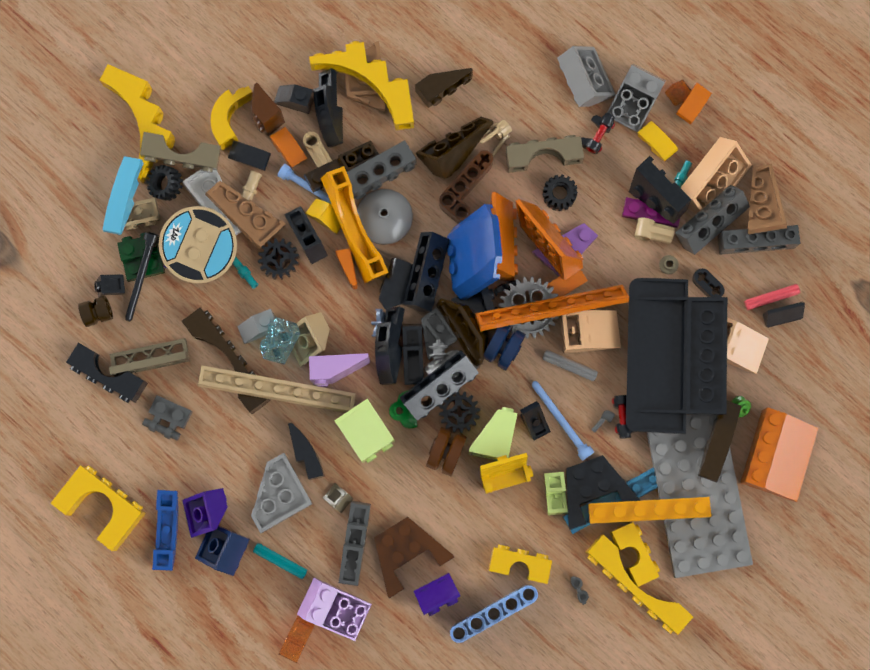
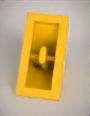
(324, 214)

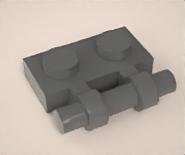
(168, 411)

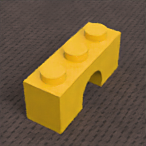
(503, 559)
(644, 569)

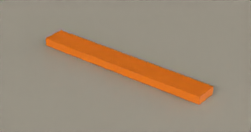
(551, 307)

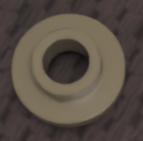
(668, 270)

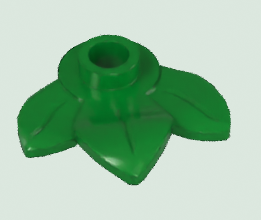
(405, 418)

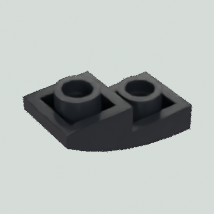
(249, 155)

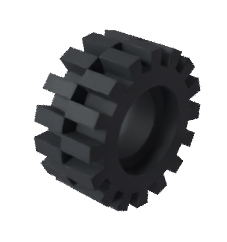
(156, 180)
(560, 203)

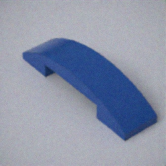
(166, 530)

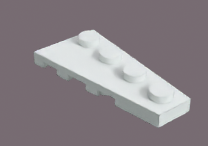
(199, 184)

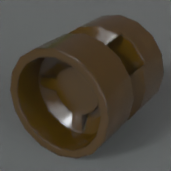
(94, 311)

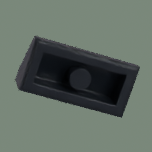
(784, 314)

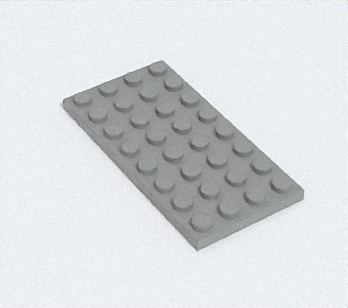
(703, 542)

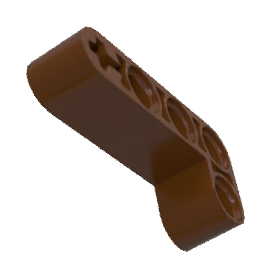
(469, 183)

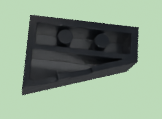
(658, 192)

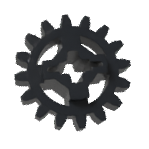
(285, 259)
(458, 404)

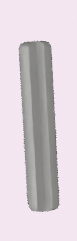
(570, 365)

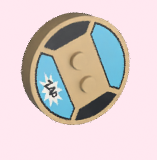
(197, 244)

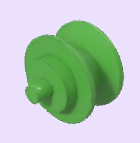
(745, 405)

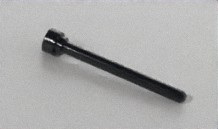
(150, 240)

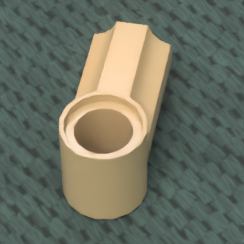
(317, 151)
(649, 230)

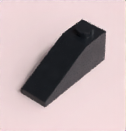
(306, 235)

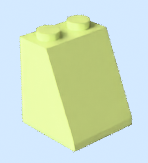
(365, 431)
(496, 436)

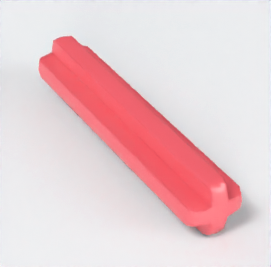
(772, 297)

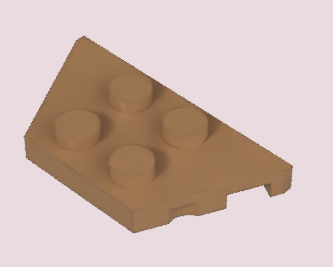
(360, 91)

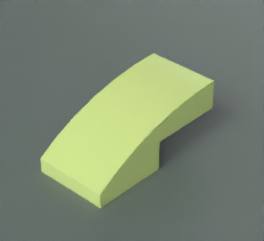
(555, 493)

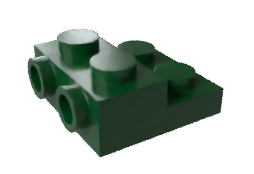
(131, 254)

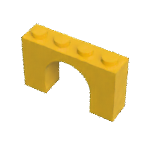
(125, 513)

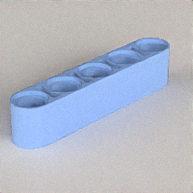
(487, 622)

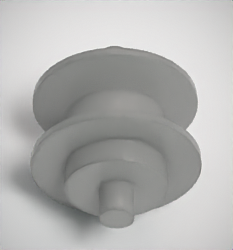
(438, 351)

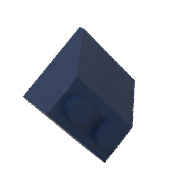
(222, 550)

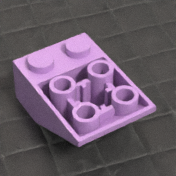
(333, 609)

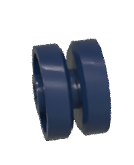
(504, 346)

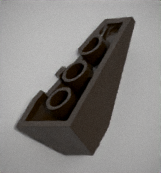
(450, 153)

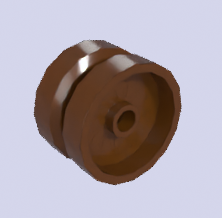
(445, 451)

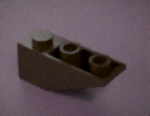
(438, 85)

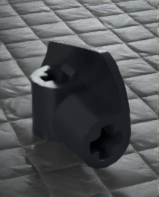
(395, 283)

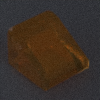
(678, 92)

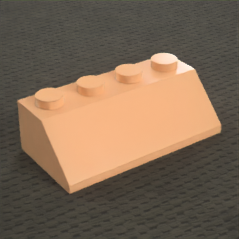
(719, 169)

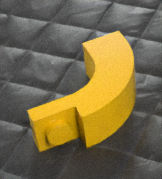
(222, 113)

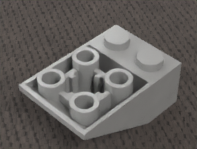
(636, 97)

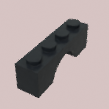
(87, 361)

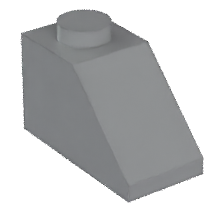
(256, 326)

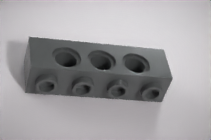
(382, 161)
(712, 219)
(741, 242)

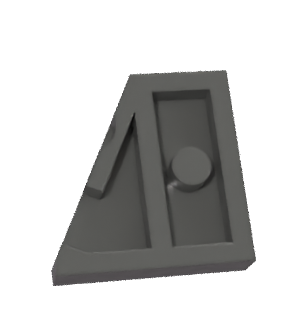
(435, 329)

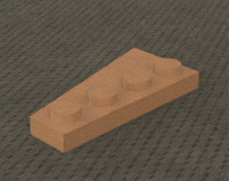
(765, 202)

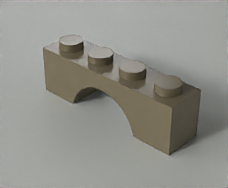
(155, 148)
(567, 150)

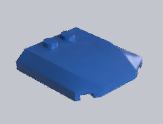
(474, 252)

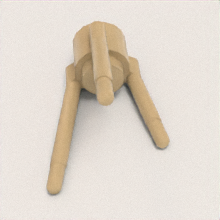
(499, 130)

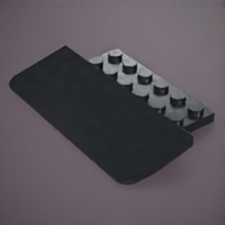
(674, 355)

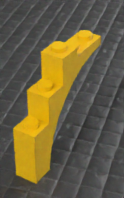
(374, 74)
(148, 115)

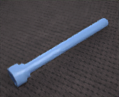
(287, 173)
(583, 450)

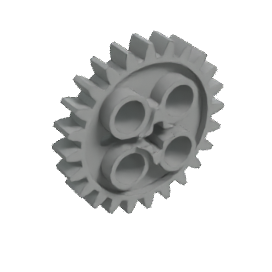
(530, 286)

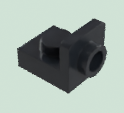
(110, 285)

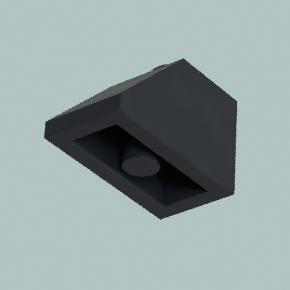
(295, 97)

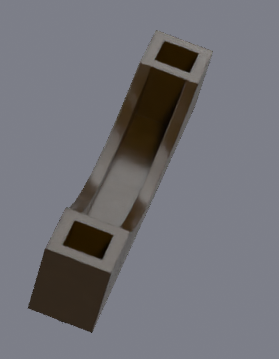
(202, 328)

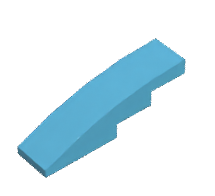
(122, 195)

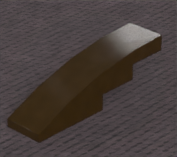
(719, 443)

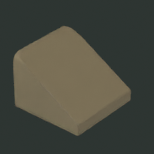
(338, 498)

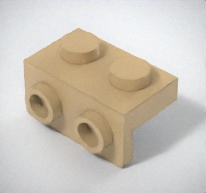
(143, 212)

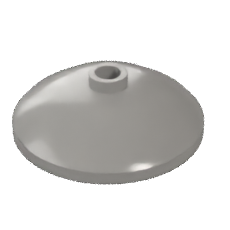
(386, 228)

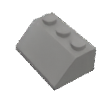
(585, 76)

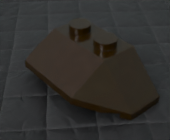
(465, 328)

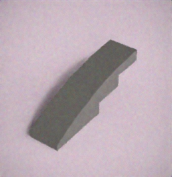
(354, 543)

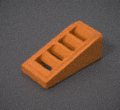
(346, 261)

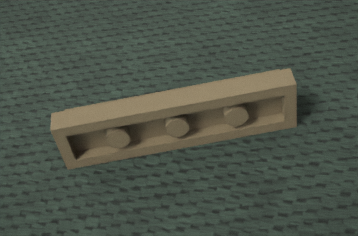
(150, 361)

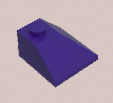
(205, 511)

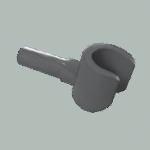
(607, 415)

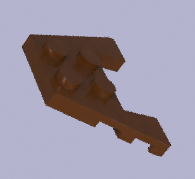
(402, 544)

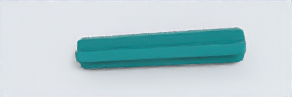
(280, 561)

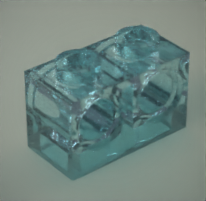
(280, 341)

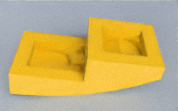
(658, 141)

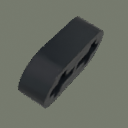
(711, 280)

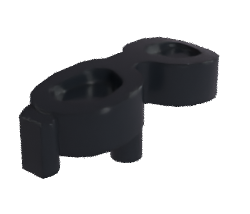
(501, 287)

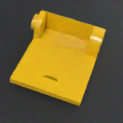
(505, 472)

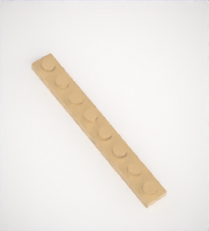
(276, 389)

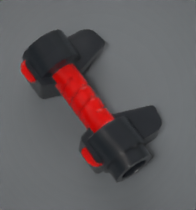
(604, 124)
(621, 428)

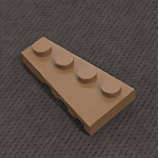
(251, 220)

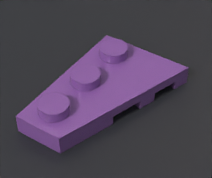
(580, 238)

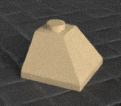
(312, 337)

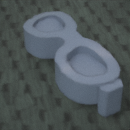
(380, 314)

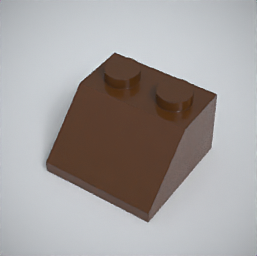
(265, 111)

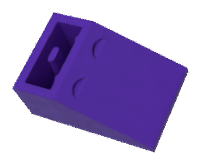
(437, 594)

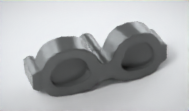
(581, 594)

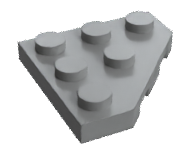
(279, 494)

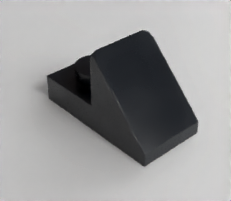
(534, 420)

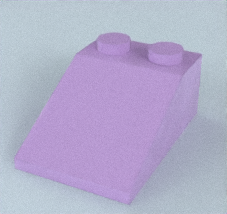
(332, 368)

